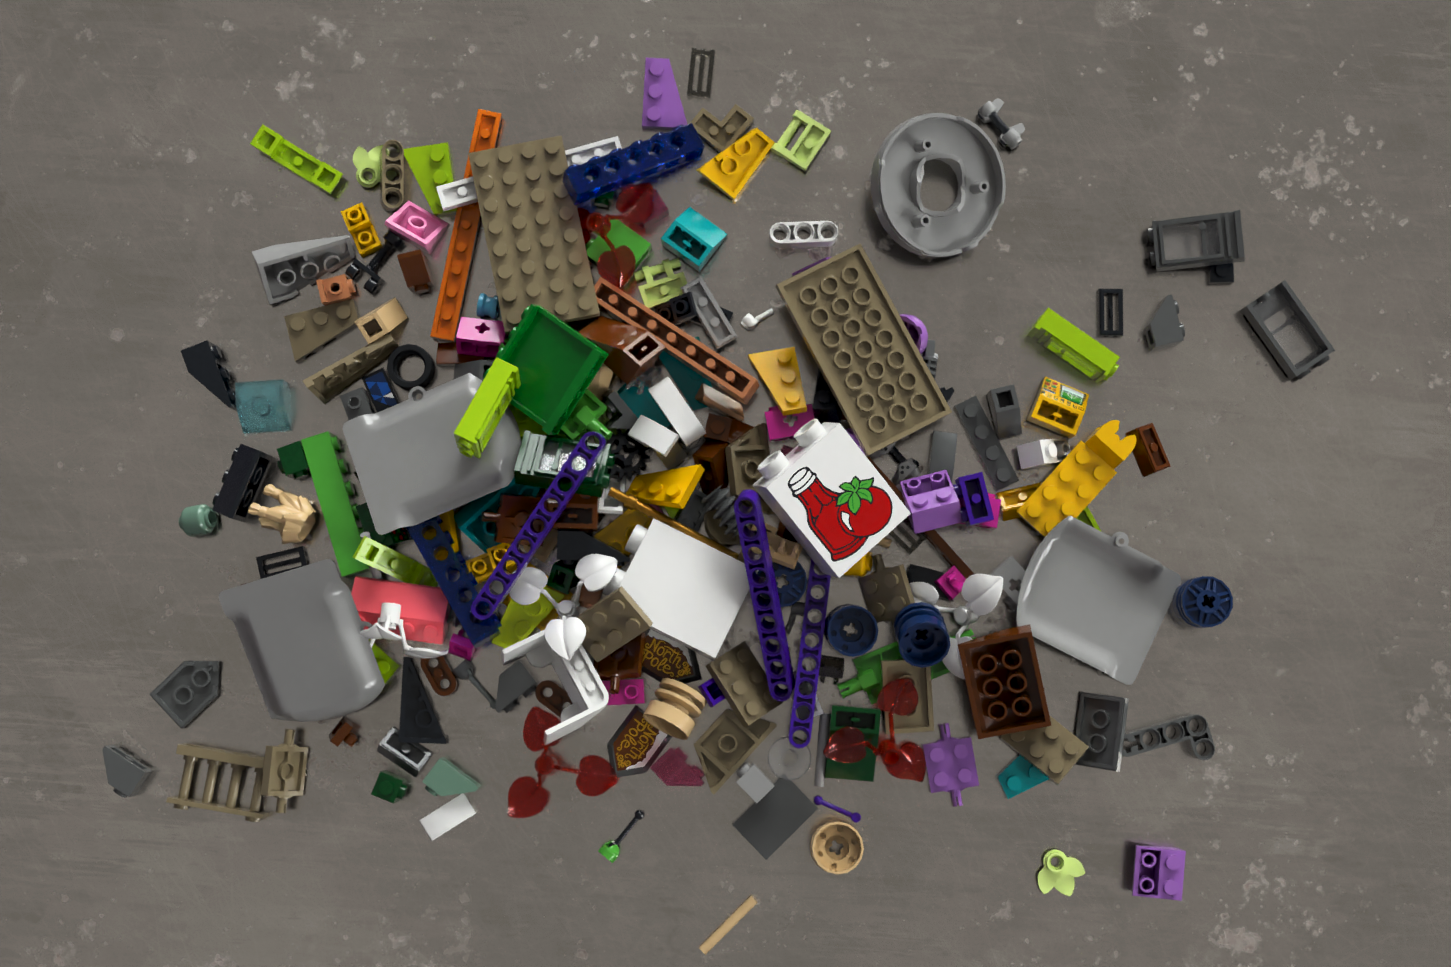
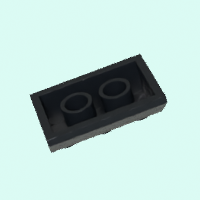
(241, 482)

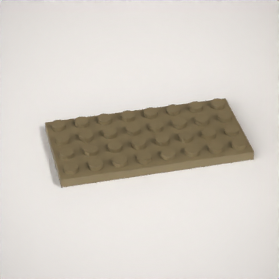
(533, 231)
(863, 349)

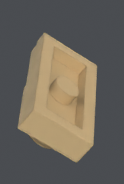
(782, 550)

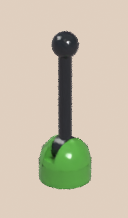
(610, 849)

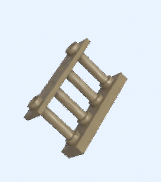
(214, 759)

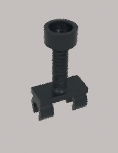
(353, 271)

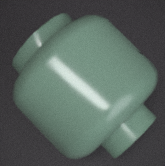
(198, 520)

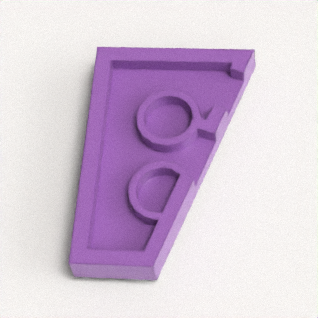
(661, 97)

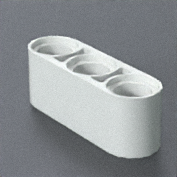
(812, 227)
(677, 411)

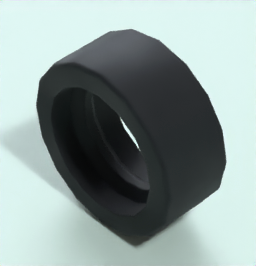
(399, 353)

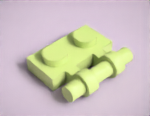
(661, 290)

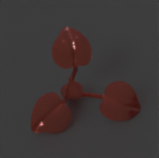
(619, 263)
(903, 763)
(526, 796)

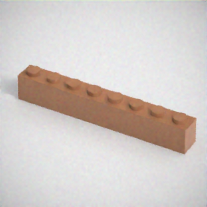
(677, 342)

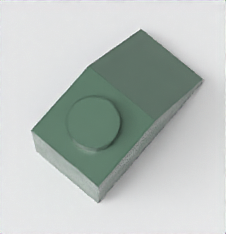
(448, 780)

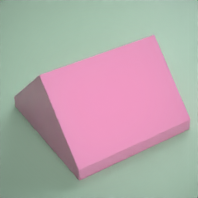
(417, 226)

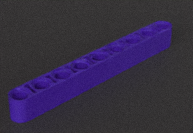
(529, 533)
(767, 585)
(813, 653)

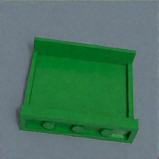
(553, 367)

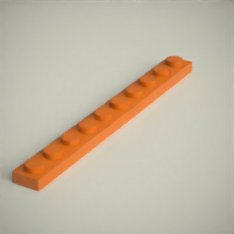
(463, 239)

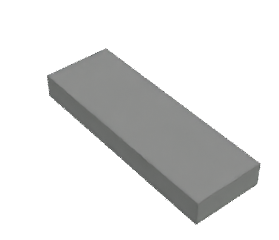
(710, 313)

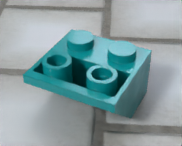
(693, 238)

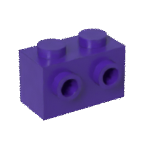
(973, 499)

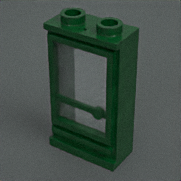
(544, 456)

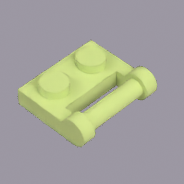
(807, 144)

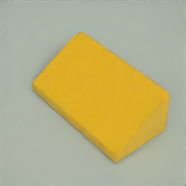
(1013, 499)

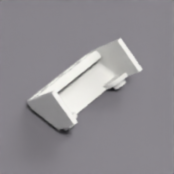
(576, 675)

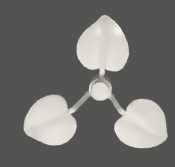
(982, 594)
(387, 621)
(568, 632)

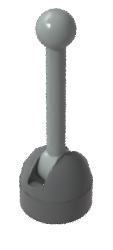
(465, 671)

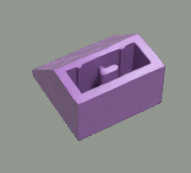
(931, 501)
(1158, 872)

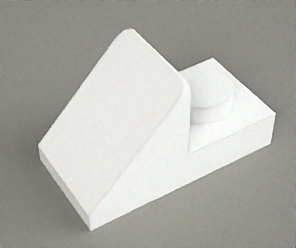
(607, 503)

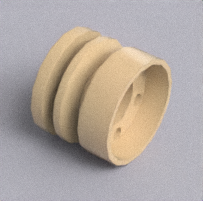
(675, 708)
(849, 854)

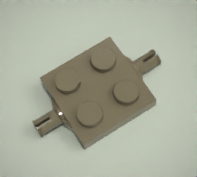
(886, 590)
(284, 771)

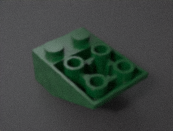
(868, 722)

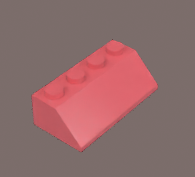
(422, 607)

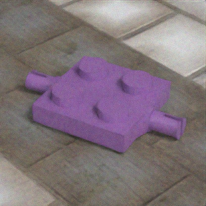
(951, 764)

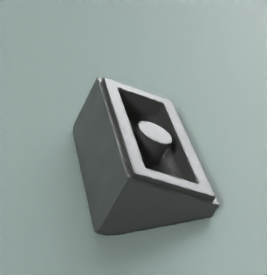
(408, 756)

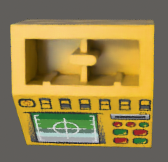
(1058, 408)

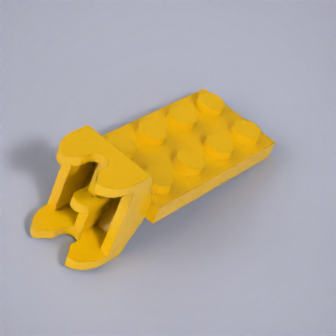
(1077, 478)

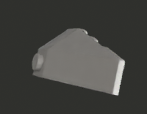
(294, 265)

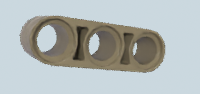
(391, 164)

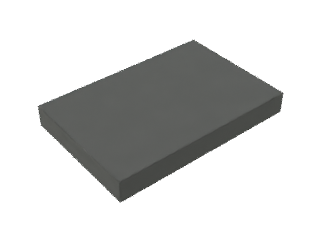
(1102, 728)
(775, 817)

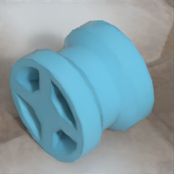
(488, 306)

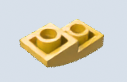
(361, 229)
(484, 565)

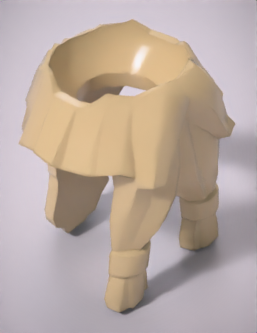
(292, 518)

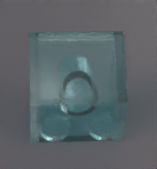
(263, 406)

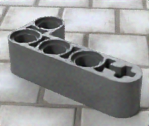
(1183, 733)

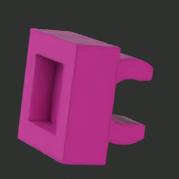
(951, 582)
(461, 646)

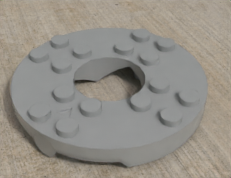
(898, 184)

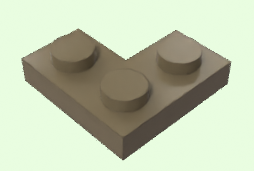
(725, 132)

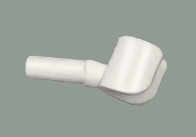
(750, 322)

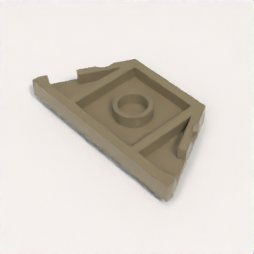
(743, 459)
(728, 745)

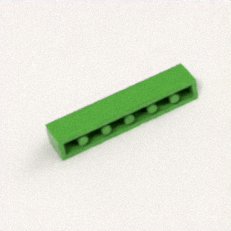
(335, 499)

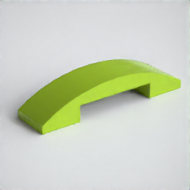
(296, 159)
(393, 563)

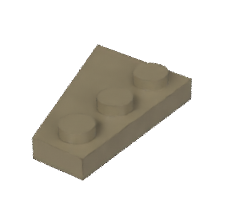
(317, 326)

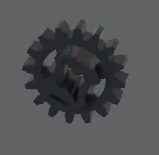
(634, 451)

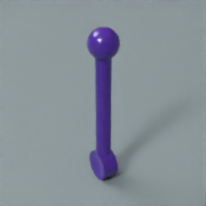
(818, 800)

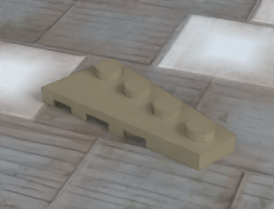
(348, 370)

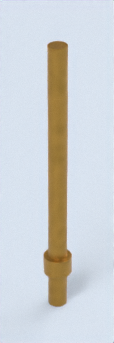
(632, 502)

